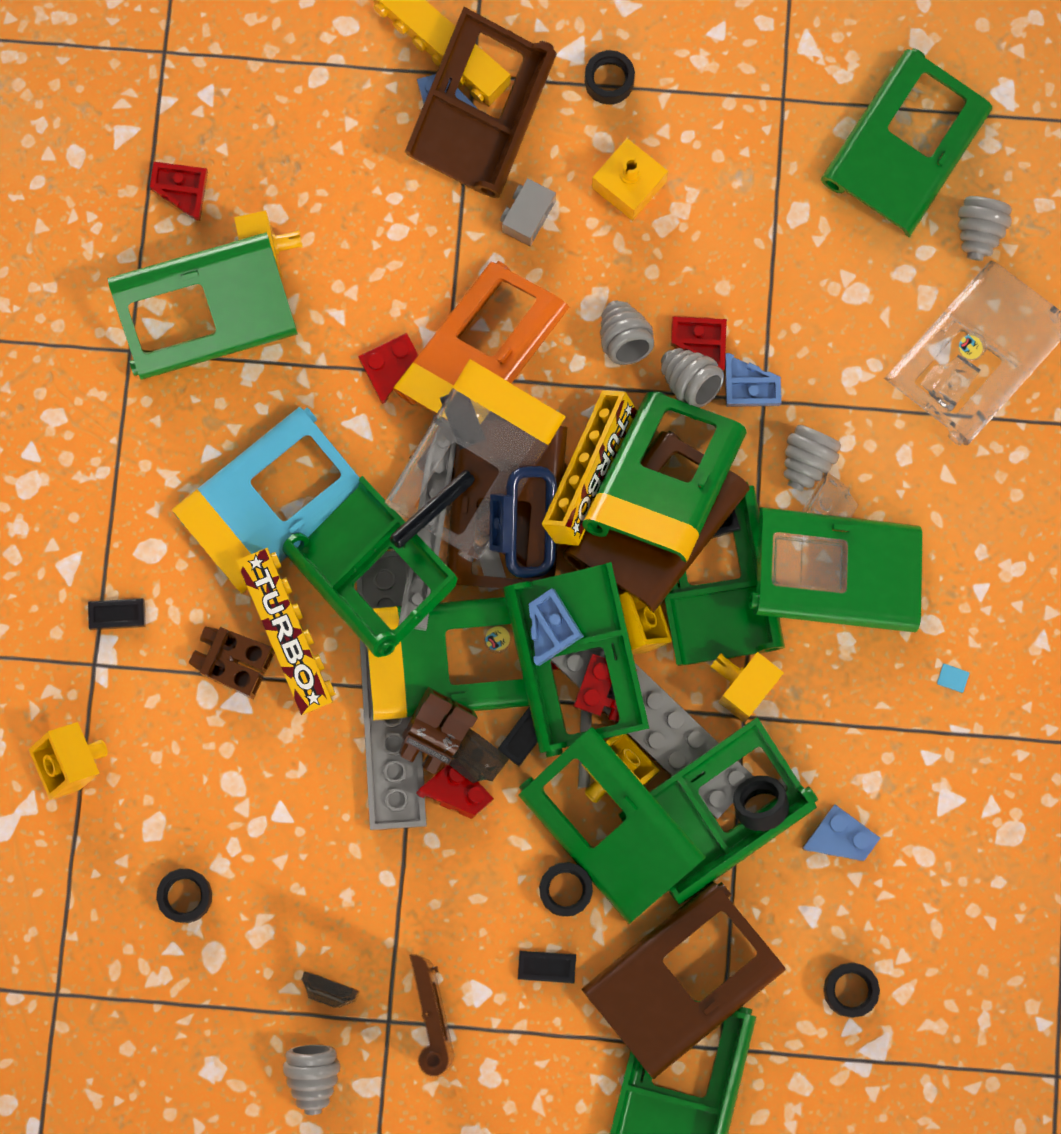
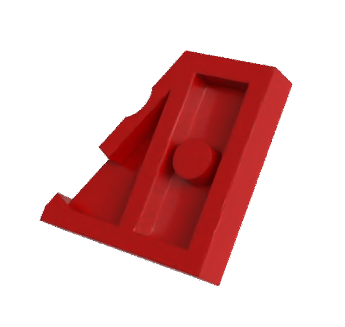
(180, 186)
(701, 336)
(388, 364)
(456, 792)

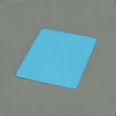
(953, 678)

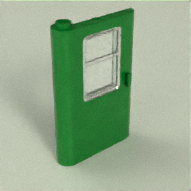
(836, 576)

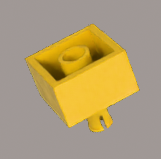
(629, 179)
(259, 223)
(644, 628)
(746, 684)
(632, 757)
(66, 760)

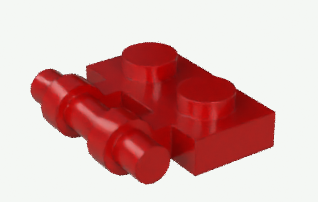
(595, 689)

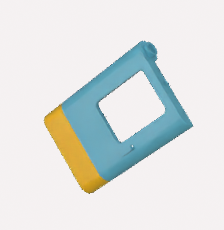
(236, 521)

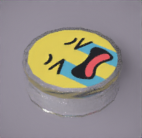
(972, 346)
(497, 639)

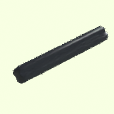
(432, 509)

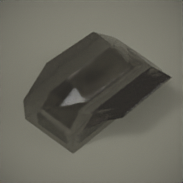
(478, 758)
(328, 991)

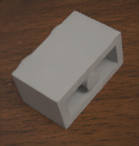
(528, 211)

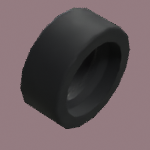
(614, 58)
(765, 820)
(169, 880)
(585, 880)
(873, 990)

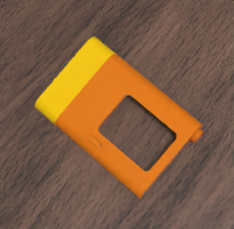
(445, 355)

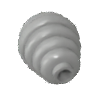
(983, 225)
(625, 333)
(692, 376)
(809, 457)
(311, 1076)

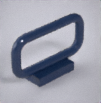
(504, 522)

